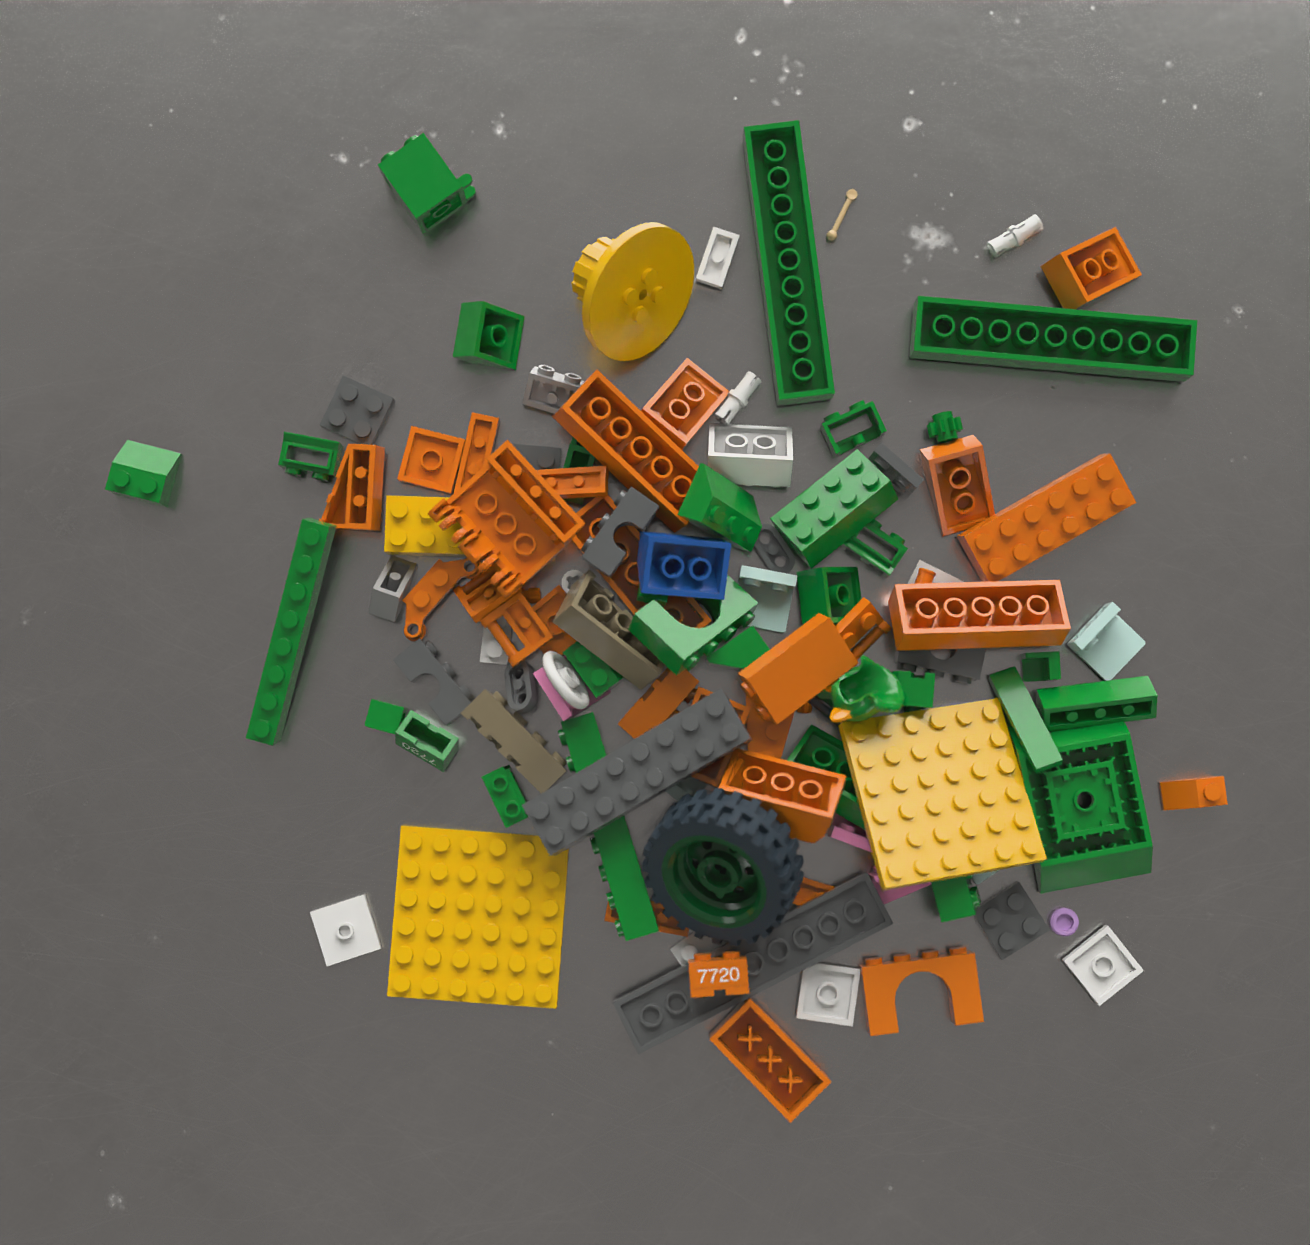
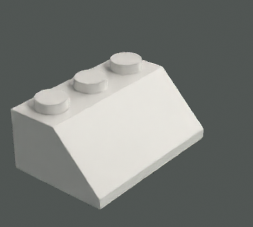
(751, 454)

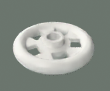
(565, 680)

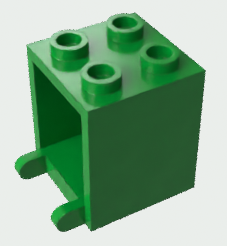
(424, 182)

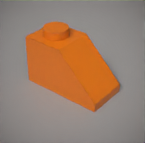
(1193, 793)

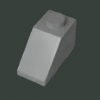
(392, 588)

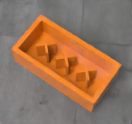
(769, 1058)

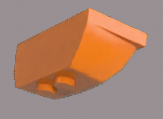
(796, 792)

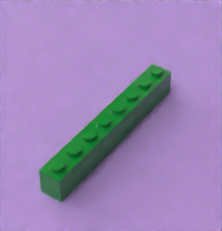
(291, 631)
(612, 842)

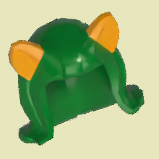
(865, 692)

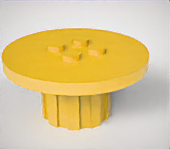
(634, 289)

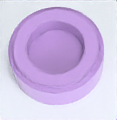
(1063, 921)

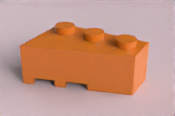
(357, 490)
(659, 702)
(766, 735)

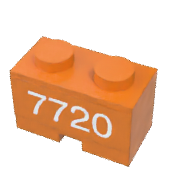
(718, 973)

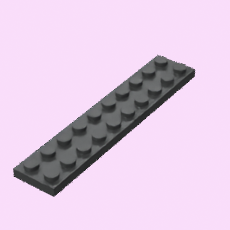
(802, 939)

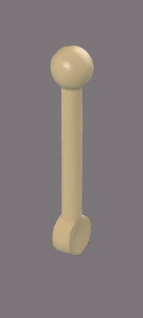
(851, 196)

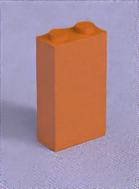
(797, 669)

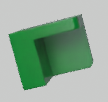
(1040, 666)
(385, 716)

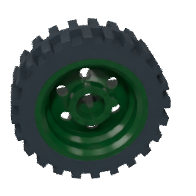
(734, 848)

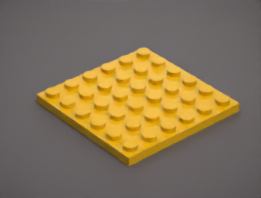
(941, 793)
(477, 918)

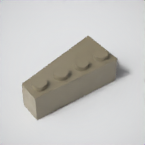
(603, 627)
(515, 740)

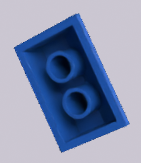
(683, 565)

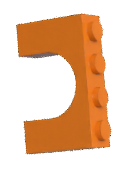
(882, 979)

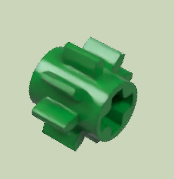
(944, 427)

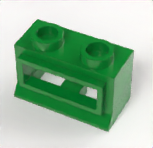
(856, 411)
(318, 472)
(871, 556)
(506, 795)

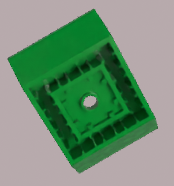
(1111, 834)

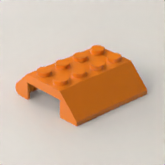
(508, 519)

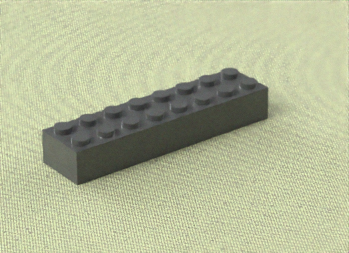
(637, 772)

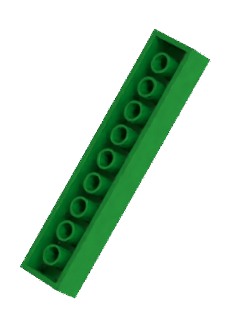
(788, 263)
(1053, 338)

